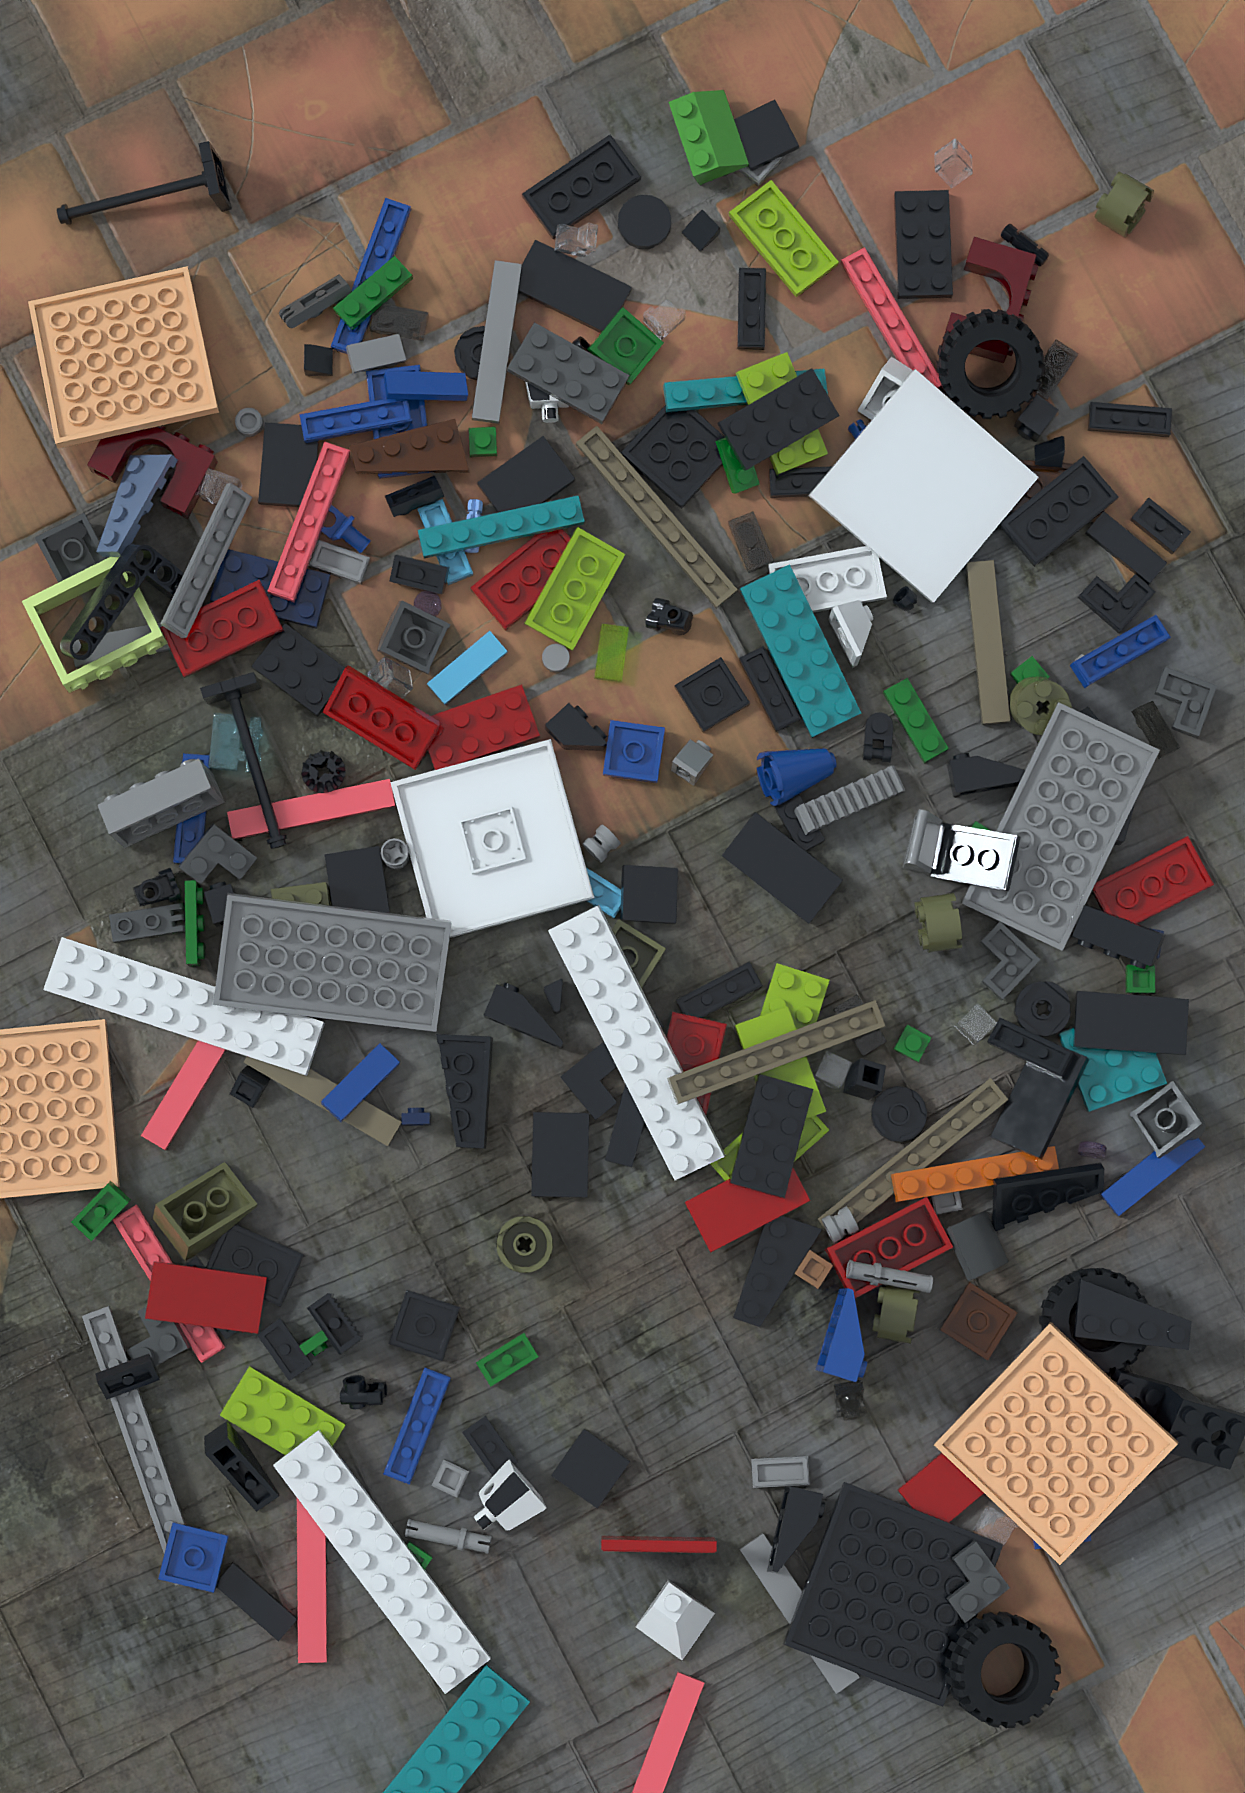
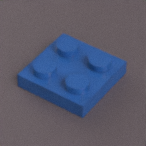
(633, 751)
(193, 1557)

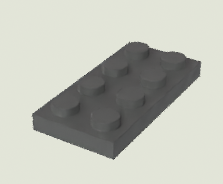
(568, 373)

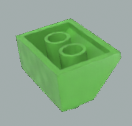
(709, 134)

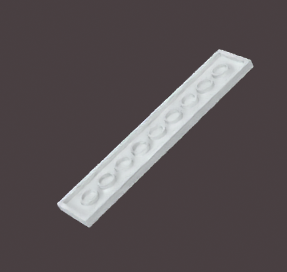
(181, 1006)
(635, 1041)
(382, 1561)

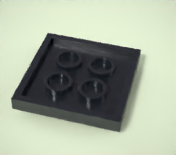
(676, 453)

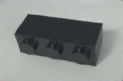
(1118, 936)

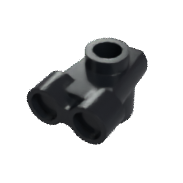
(669, 617)
(163, 887)
(358, 1393)

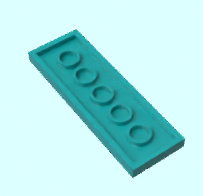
(800, 650)
(462, 1737)

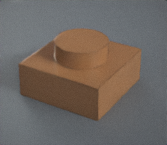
(813, 1269)

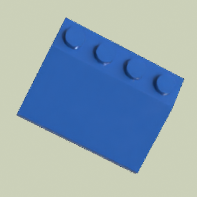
(843, 1345)

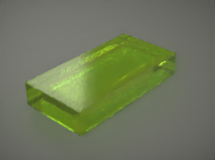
(611, 652)

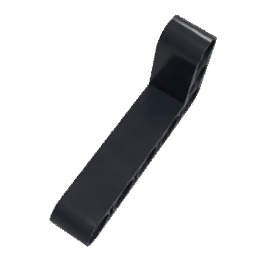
(120, 595)

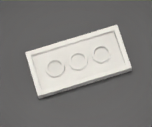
(838, 577)

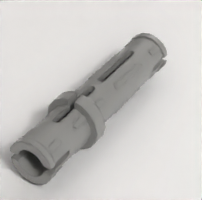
(888, 1276)
(448, 1536)

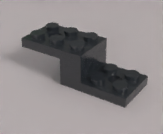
(1187, 1419)

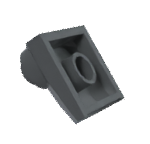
(70, 547)
(412, 636)
(1169, 1119)

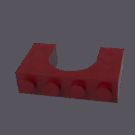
(1013, 271)
(190, 468)

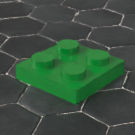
(626, 344)

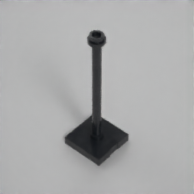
(211, 177)
(232, 692)

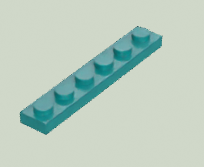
(712, 392)
(501, 527)

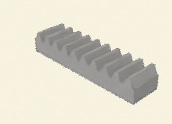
(849, 800)

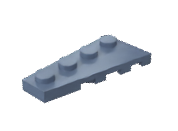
(133, 500)

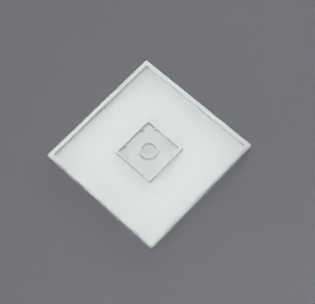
(923, 486)
(493, 839)

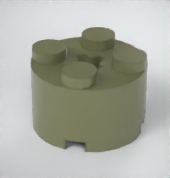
(1124, 204)
(1024, 701)
(939, 923)
(528, 1229)
(897, 1313)

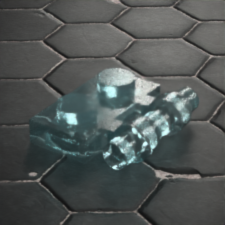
(226, 742)

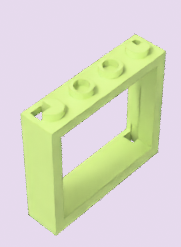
(104, 666)

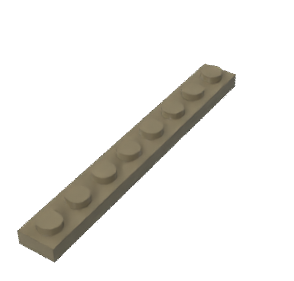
(656, 517)
(775, 1052)
(922, 1150)

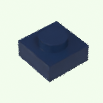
(416, 1117)

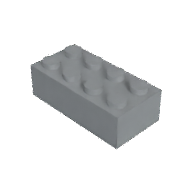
(160, 802)

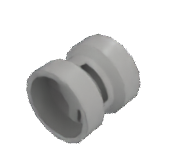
(601, 843)
(392, 850)
(840, 1225)

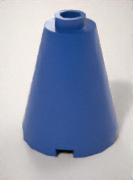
(791, 772)

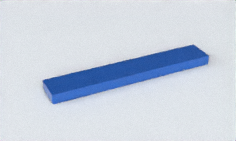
(378, 252)

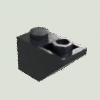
(574, 732)

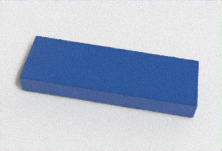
(425, 385)
(360, 1082)

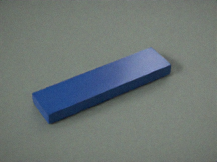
(355, 419)
(1120, 651)
(192, 829)
(1148, 1175)
(417, 1425)

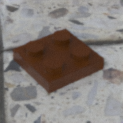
(978, 1321)

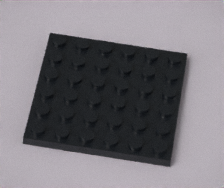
(882, 1593)

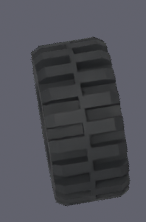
(1010, 393)
(1063, 1298)
(1037, 1677)

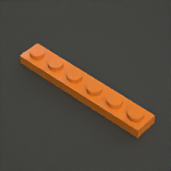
(968, 1174)

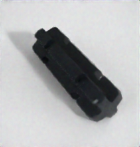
(1024, 243)

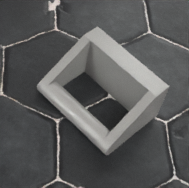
(922, 842)

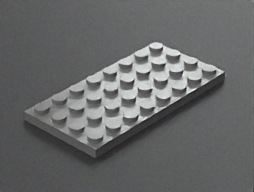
(1067, 821)
(332, 962)

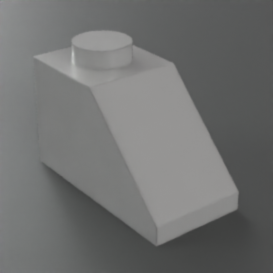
(692, 761)

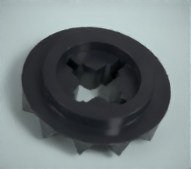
(329, 781)

